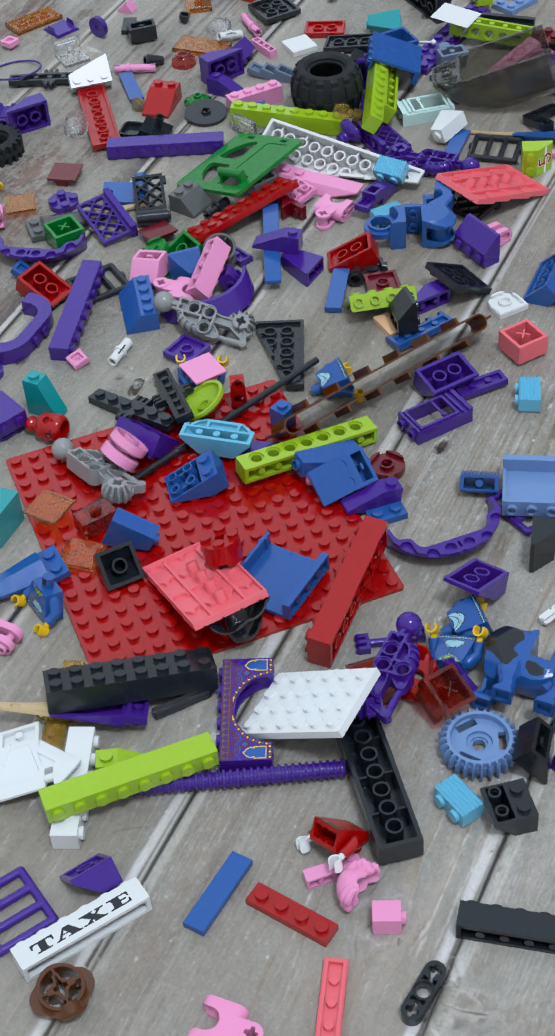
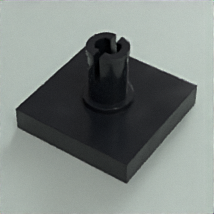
(155, 126)

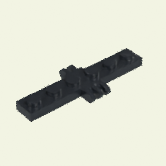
(44, 79)
(173, 396)
(137, 409)

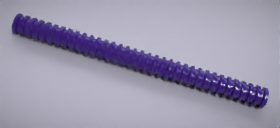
(252, 776)

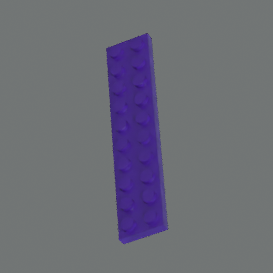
(428, 51)

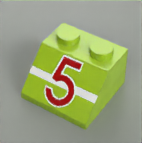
(536, 157)

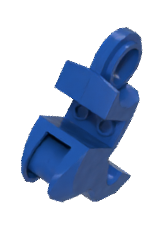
(431, 219)

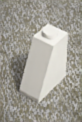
(447, 125)

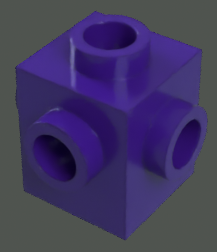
(228, 277)

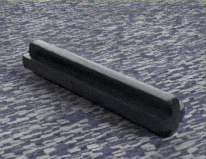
(179, 703)

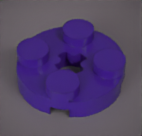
(63, 201)

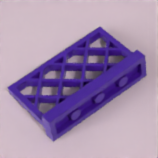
(383, 137)
(117, 213)

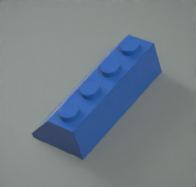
(542, 286)
(138, 306)

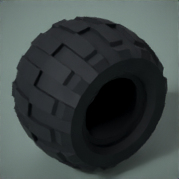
(326, 80)

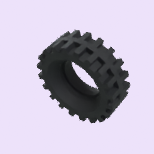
(10, 144)

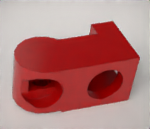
(237, 389)

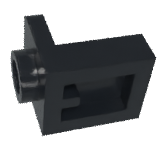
(376, 268)

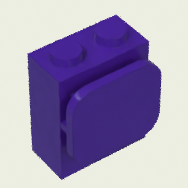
(11, 417)

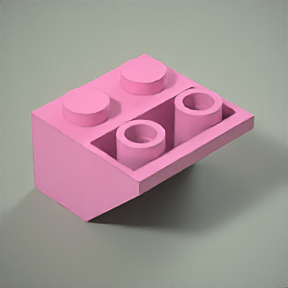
(149, 263)

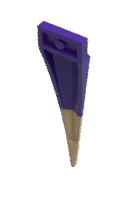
(117, 715)

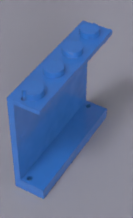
(395, 54)
(284, 575)

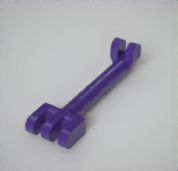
(364, 644)

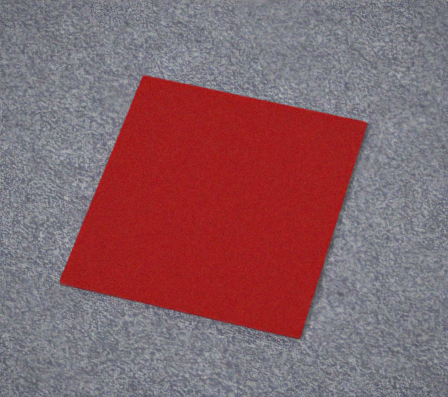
(136, 615)

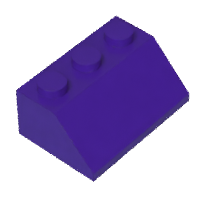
(477, 241)
(443, 374)
(155, 440)

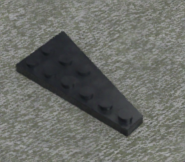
(285, 347)

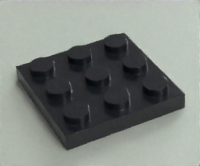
(274, 10)
(458, 278)

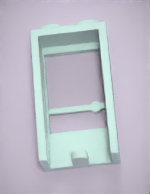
(422, 108)

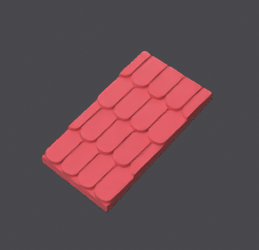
(492, 184)
(201, 592)

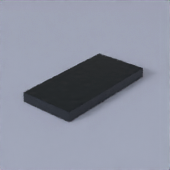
(347, 42)

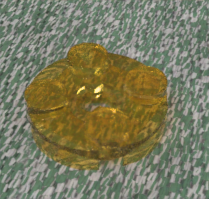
(345, 112)

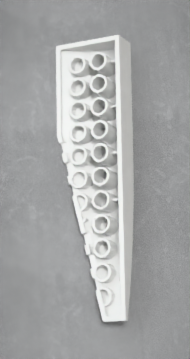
(330, 155)

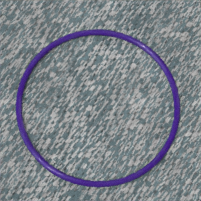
(24, 76)

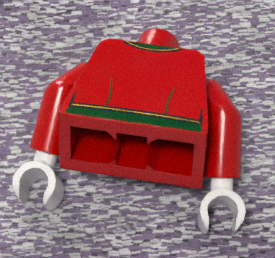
(337, 836)

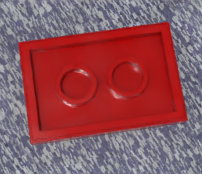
(322, 29)

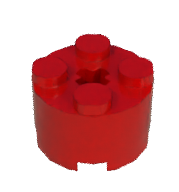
(221, 547)

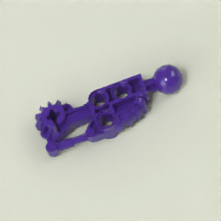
(431, 160)
(398, 665)

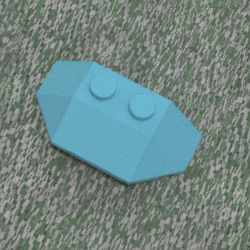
(222, 437)

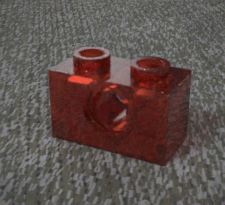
(94, 518)

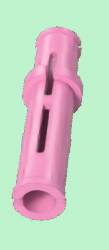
(252, 26)
(135, 68)

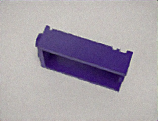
(420, 434)

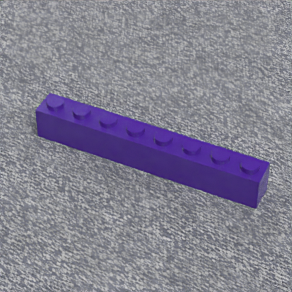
(164, 145)
(76, 310)

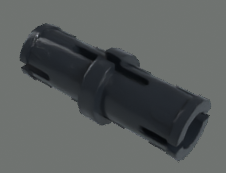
(216, 207)

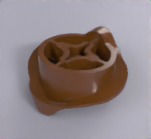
(80, 979)

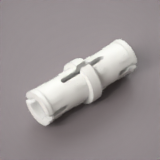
(229, 35)
(115, 357)

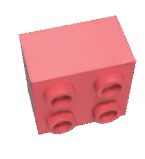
(523, 341)

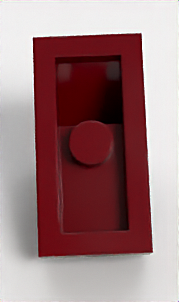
(293, 208)

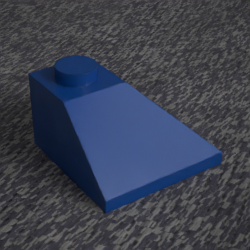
(183, 262)

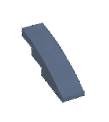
(270, 72)

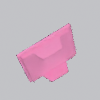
(202, 368)

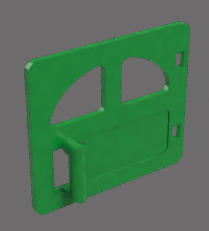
(248, 168)

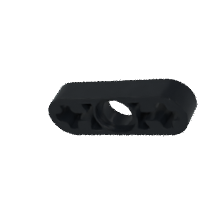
(423, 1004)

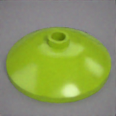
(205, 399)

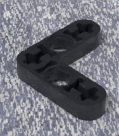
(539, 118)

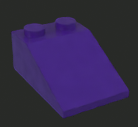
(225, 62)
(29, 114)
(479, 579)

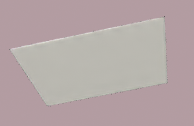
(456, 15)

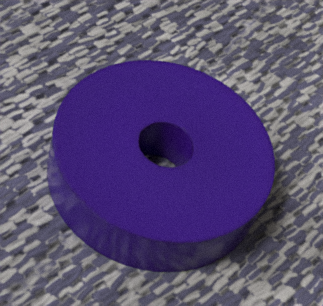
(98, 26)

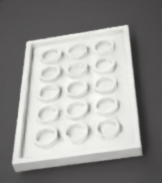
(311, 704)

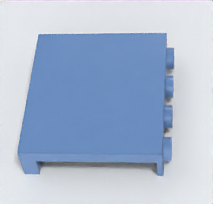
(528, 485)

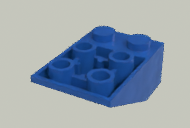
(342, 476)
(197, 479)

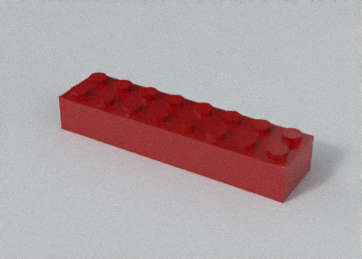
(346, 591)

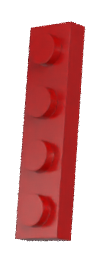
(292, 914)

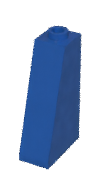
(314, 457)

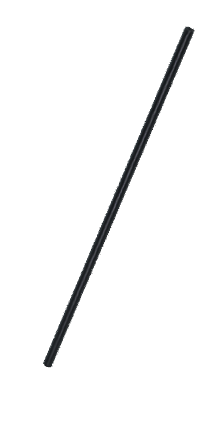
(175, 452)

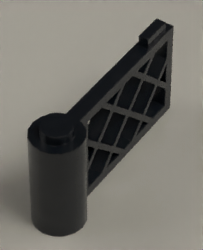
(151, 214)

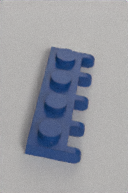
(430, 326)

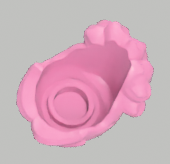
(354, 879)

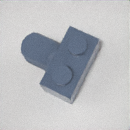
(448, 52)

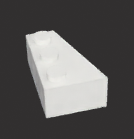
(91, 75)

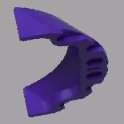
(46, 256)
(226, 303)
(453, 546)

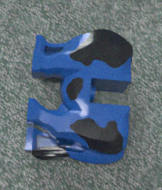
(514, 666)

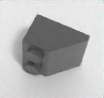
(189, 199)

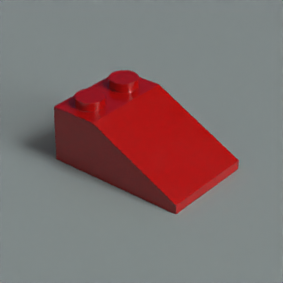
(162, 98)
(359, 251)
(43, 281)

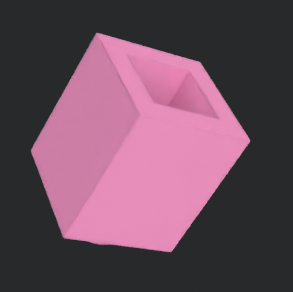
(387, 917)

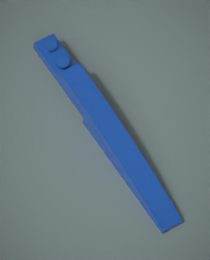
(272, 259)

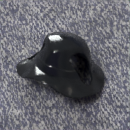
(244, 623)

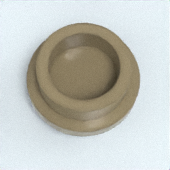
(138, 104)

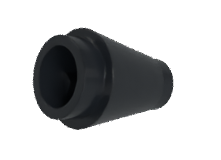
(150, 59)
(355, 276)

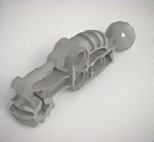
(196, 321)
(97, 470)

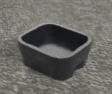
(130, 128)

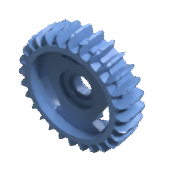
(482, 729)

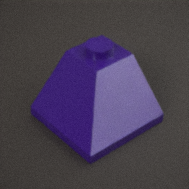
(94, 874)

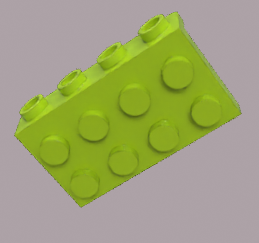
(373, 299)

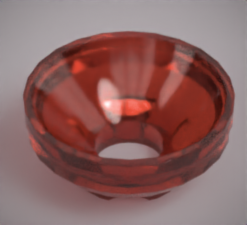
(183, 60)

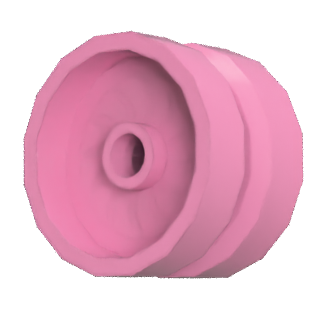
(124, 449)

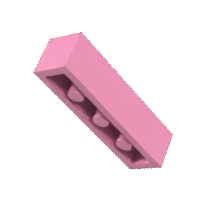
(264, 47)
(321, 875)

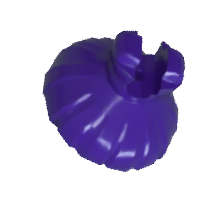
(349, 132)

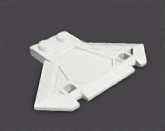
(30, 762)

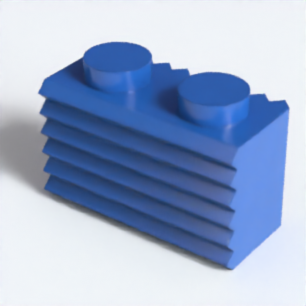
(479, 481)

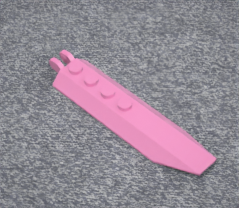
(323, 183)

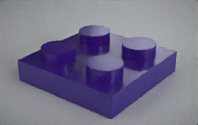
(186, 345)

